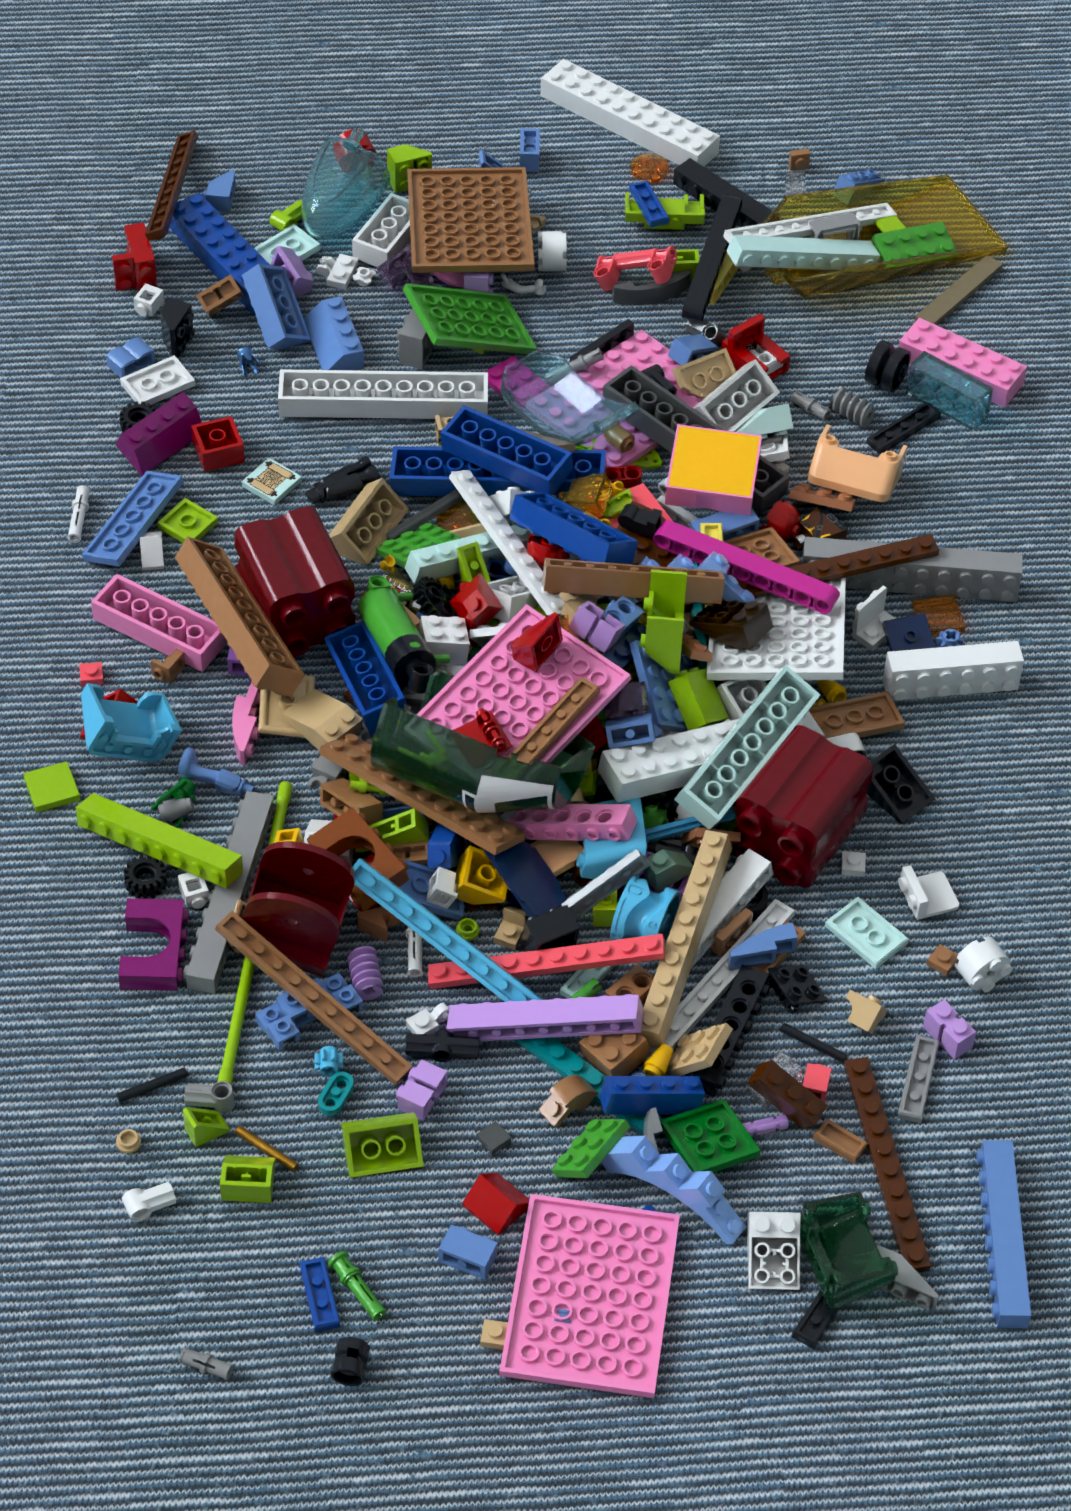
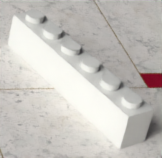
(734, 893)

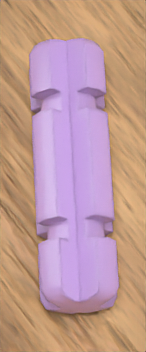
(767, 1125)

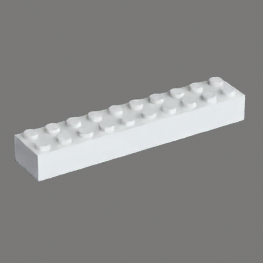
(628, 114)
(380, 393)
(667, 761)

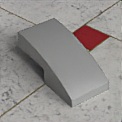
(652, 1126)

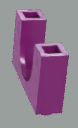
(162, 970)

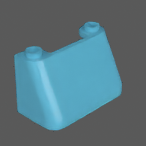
(128, 729)
(604, 853)

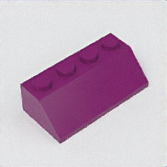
(159, 434)

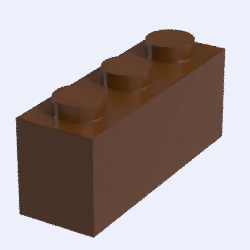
(787, 1094)

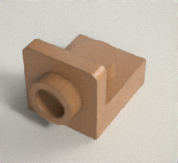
(170, 668)

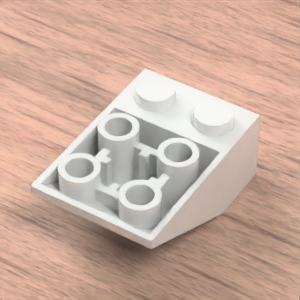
(773, 1250)

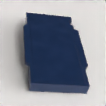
(528, 878)

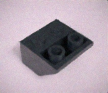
(176, 325)

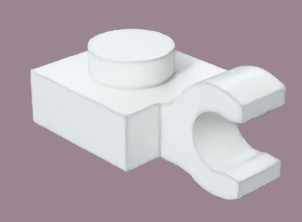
(427, 1022)

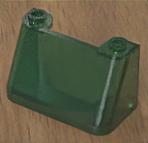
(843, 1249)

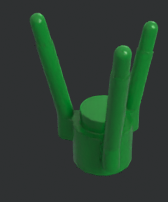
(183, 789)

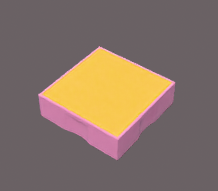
(713, 469)

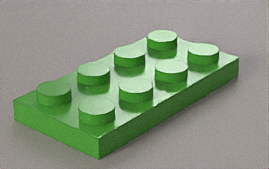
(913, 242)

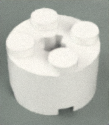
(552, 251)
(983, 964)

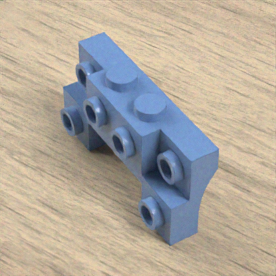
(287, 1014)

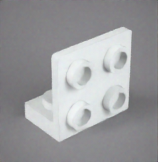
(869, 620)

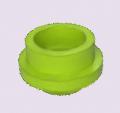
(468, 924)

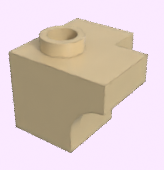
(865, 1011)

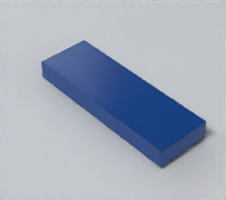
(649, 204)
(319, 1294)

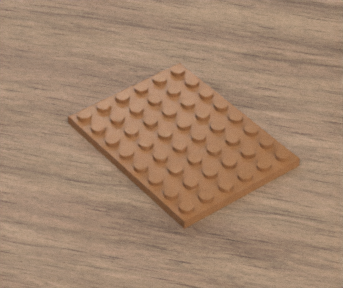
(469, 220)

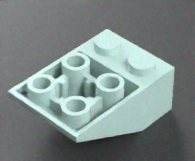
(770, 421)

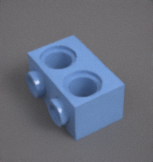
(530, 149)
(625, 612)

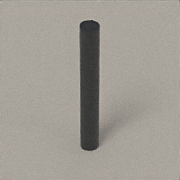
(813, 1042)
(151, 1085)

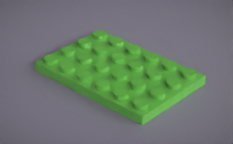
(469, 319)

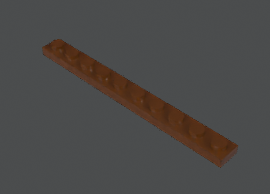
(171, 186)
(862, 561)
(886, 1163)

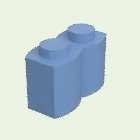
(130, 357)

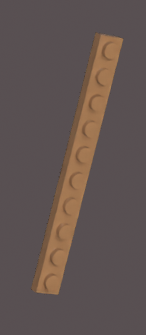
(313, 998)

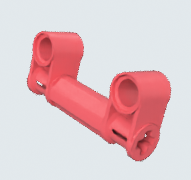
(659, 262)

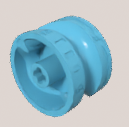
(644, 912)

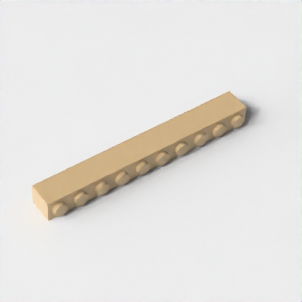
(685, 937)

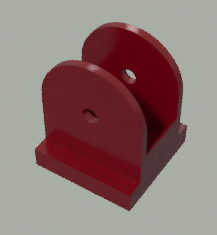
(300, 902)

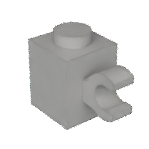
(325, 771)

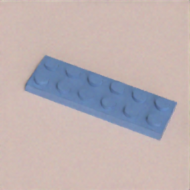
(132, 518)

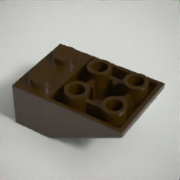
(734, 623)

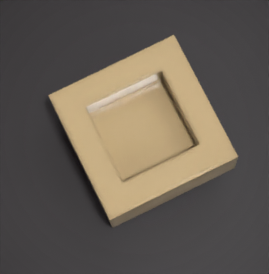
(493, 1334)

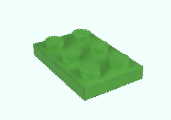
(590, 1148)

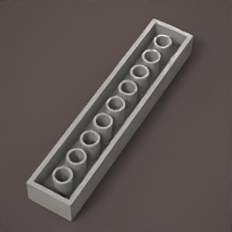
(952, 572)

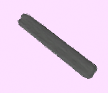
(425, 515)

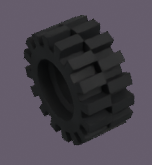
(134, 412)
(149, 887)

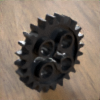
(434, 597)

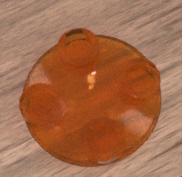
(649, 167)

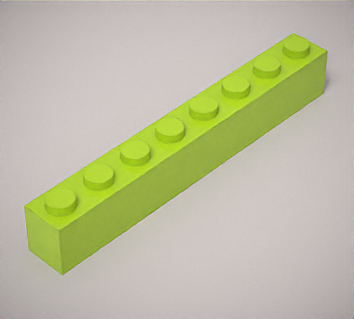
(159, 840)

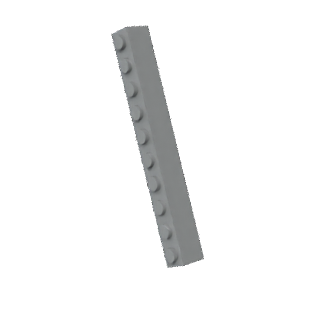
(247, 839)

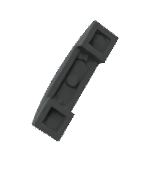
(651, 293)

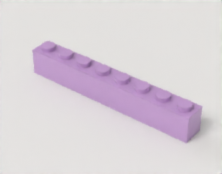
(547, 1018)

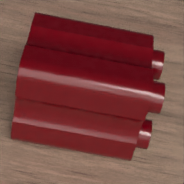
(296, 577)
(803, 805)

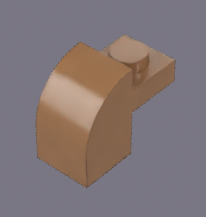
(566, 1095)

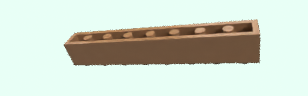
(625, 580)

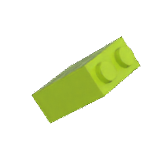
(697, 699)

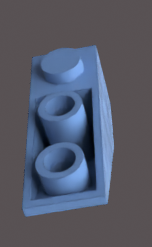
(858, 179)

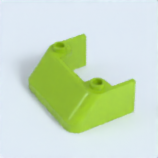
(665, 618)

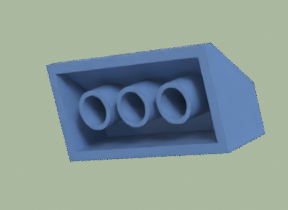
(275, 306)
(334, 336)

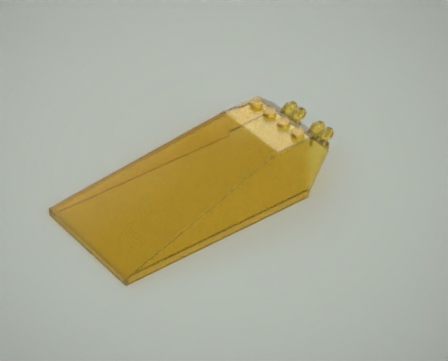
(916, 204)

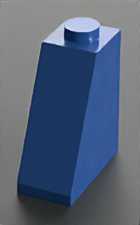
(444, 848)

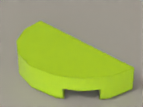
(616, 504)

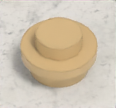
(128, 1141)

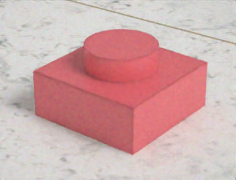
(91, 673)

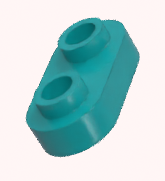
(334, 1095)

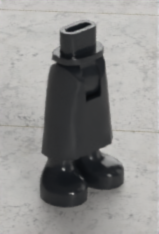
(343, 481)

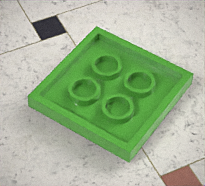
(425, 536)

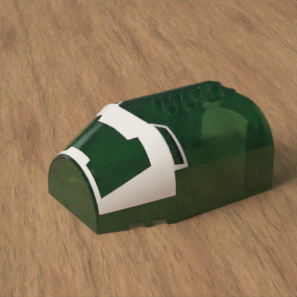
(468, 769)

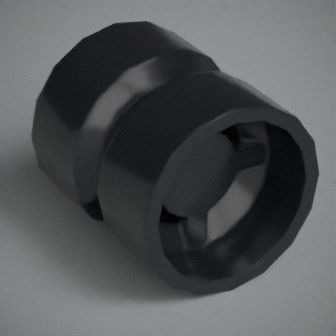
(350, 1361)

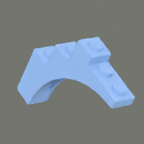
(713, 562)
(697, 1190)

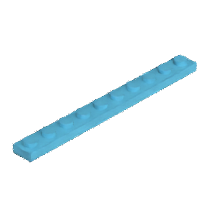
(440, 934)

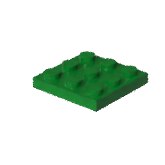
(710, 1137)

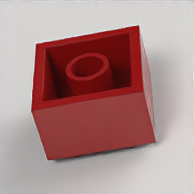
(217, 443)

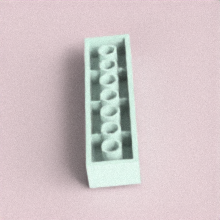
(747, 747)

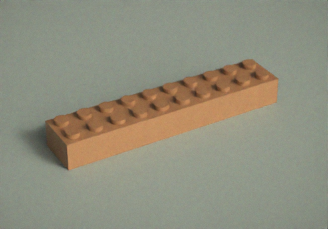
(239, 617)

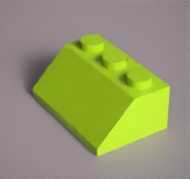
(382, 1144)

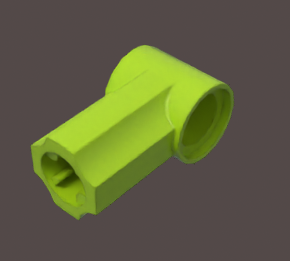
(287, 217)

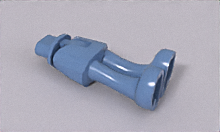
(223, 780)

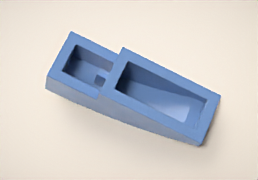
(764, 947)

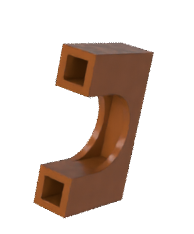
(352, 832)

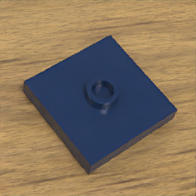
(908, 633)

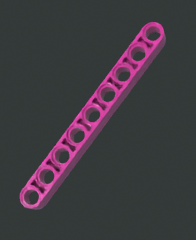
(749, 567)

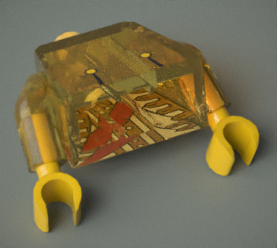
(592, 494)

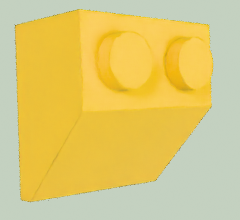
(478, 879)

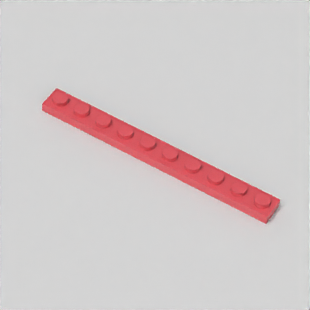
(557, 960)

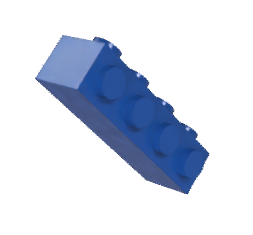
(640, 1093)

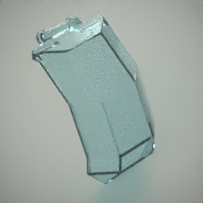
(558, 400)

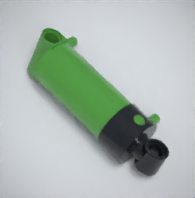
(397, 635)

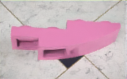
(245, 723)

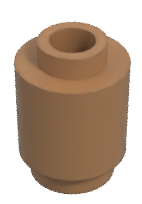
(620, 439)

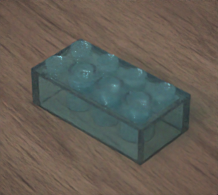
(949, 390)

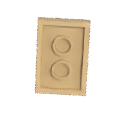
(698, 1050)

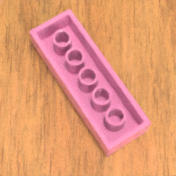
(983, 364)
(158, 622)

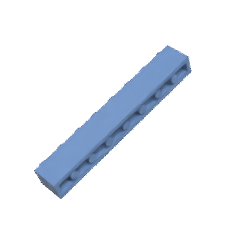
(1005, 1234)

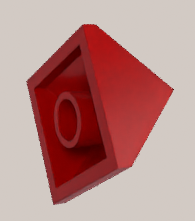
(495, 1202)

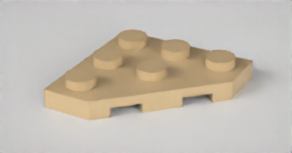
(704, 374)

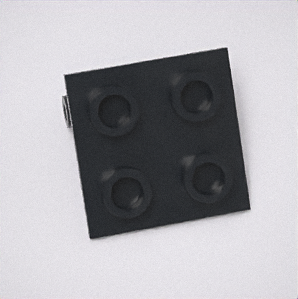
(794, 986)

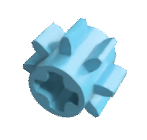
(328, 1060)

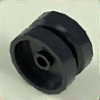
(887, 366)

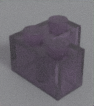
(399, 269)

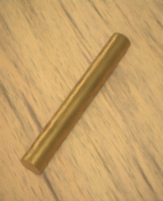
(266, 1148)

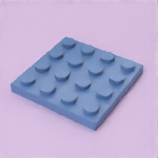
(660, 697)

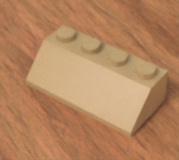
(367, 522)

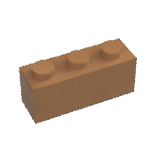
(339, 798)

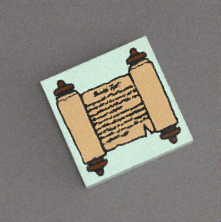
(271, 481)

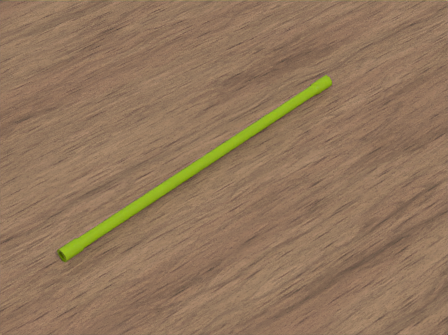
(226, 1072)

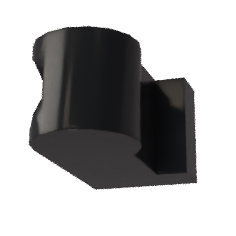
(640, 520)

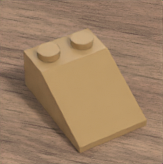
(322, 718)

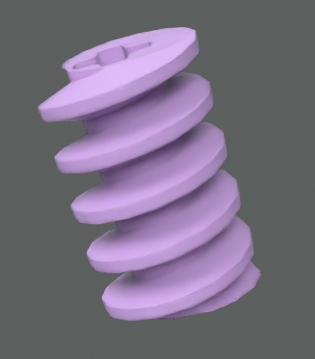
(365, 972)

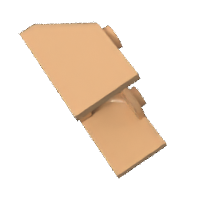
(854, 471)

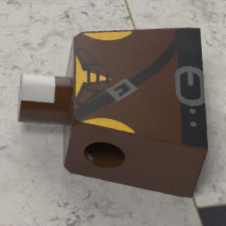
(820, 524)

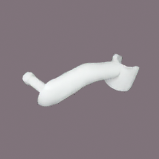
(509, 284)

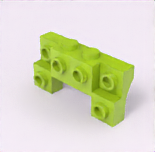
(678, 210)

